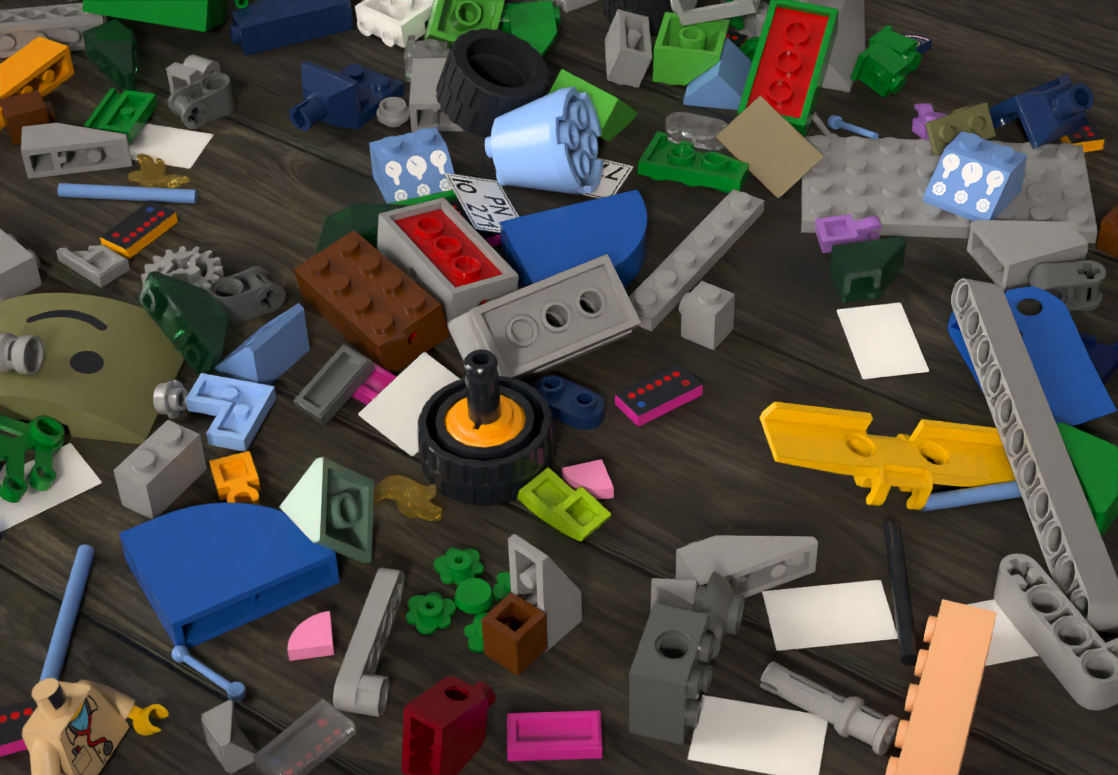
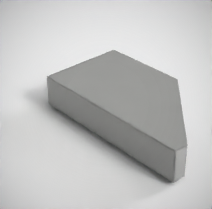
(97, 264)

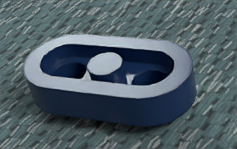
(571, 402)

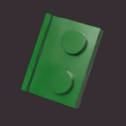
(123, 112)

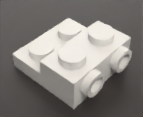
(393, 19)

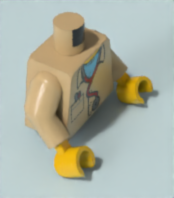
(81, 726)

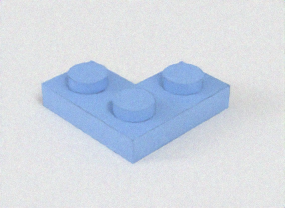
(237, 407)

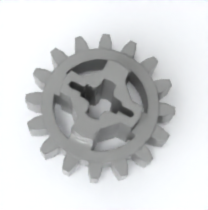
(188, 267)

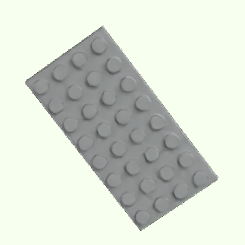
(892, 175)

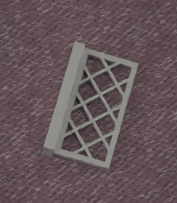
(54, 22)

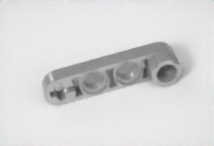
(356, 685)

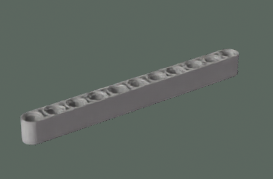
(1037, 453)

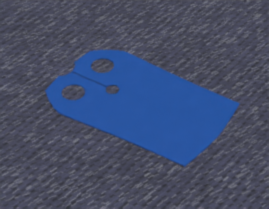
(1057, 356)

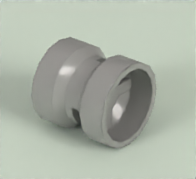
(21, 353)

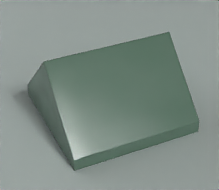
(334, 508)

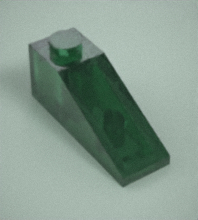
(113, 53)

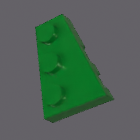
(683, 164)

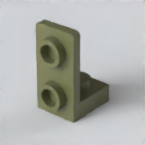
(970, 119)

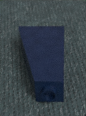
(287, 22)

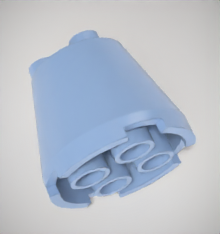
(548, 144)

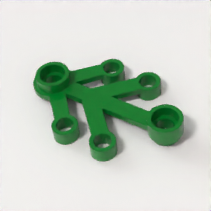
(41, 434)

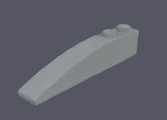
(848, 42)

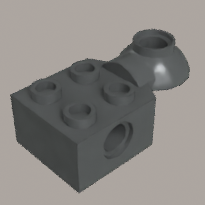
(674, 659)

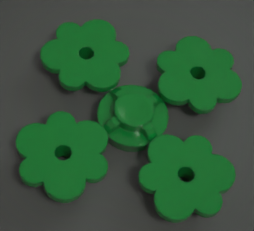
(471, 596)

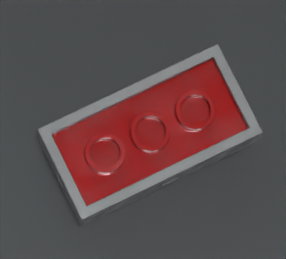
(444, 256)

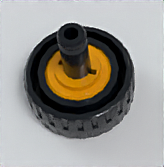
(485, 435)

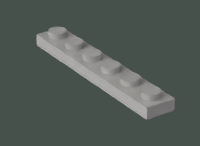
(694, 257)

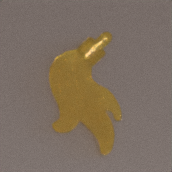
(154, 175)
(410, 497)

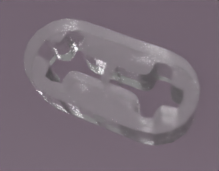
(694, 129)

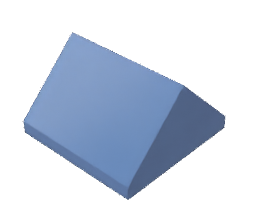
(722, 83)
(269, 349)

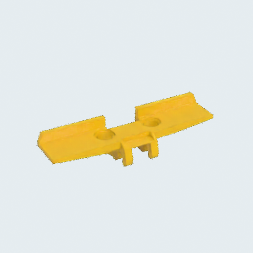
(839, 444)

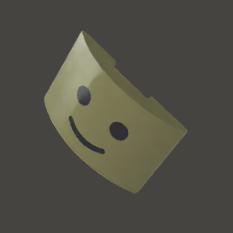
(95, 367)

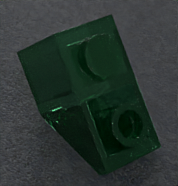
(866, 267)

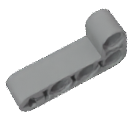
(1058, 632)

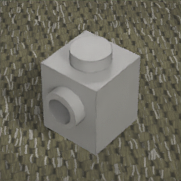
(707, 315)

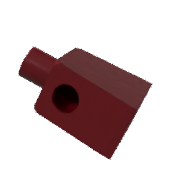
(445, 727)

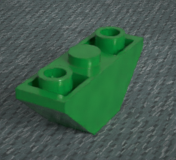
(1096, 470)

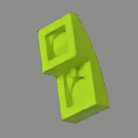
(566, 510)

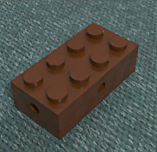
(372, 302)

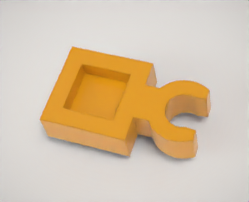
(236, 478)

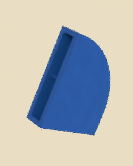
(575, 234)
(223, 567)

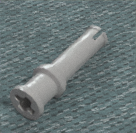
(846, 714)

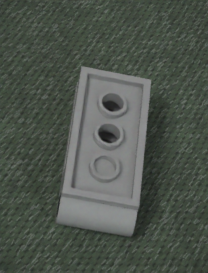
(524, 341)

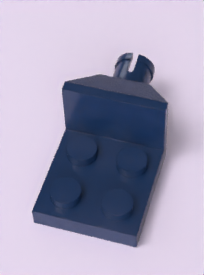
(341, 98)
(1047, 110)

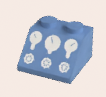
(411, 164)
(976, 178)

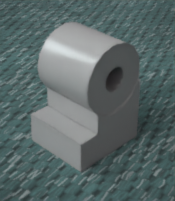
(192, 70)

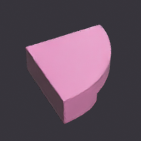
(591, 477)
(312, 638)

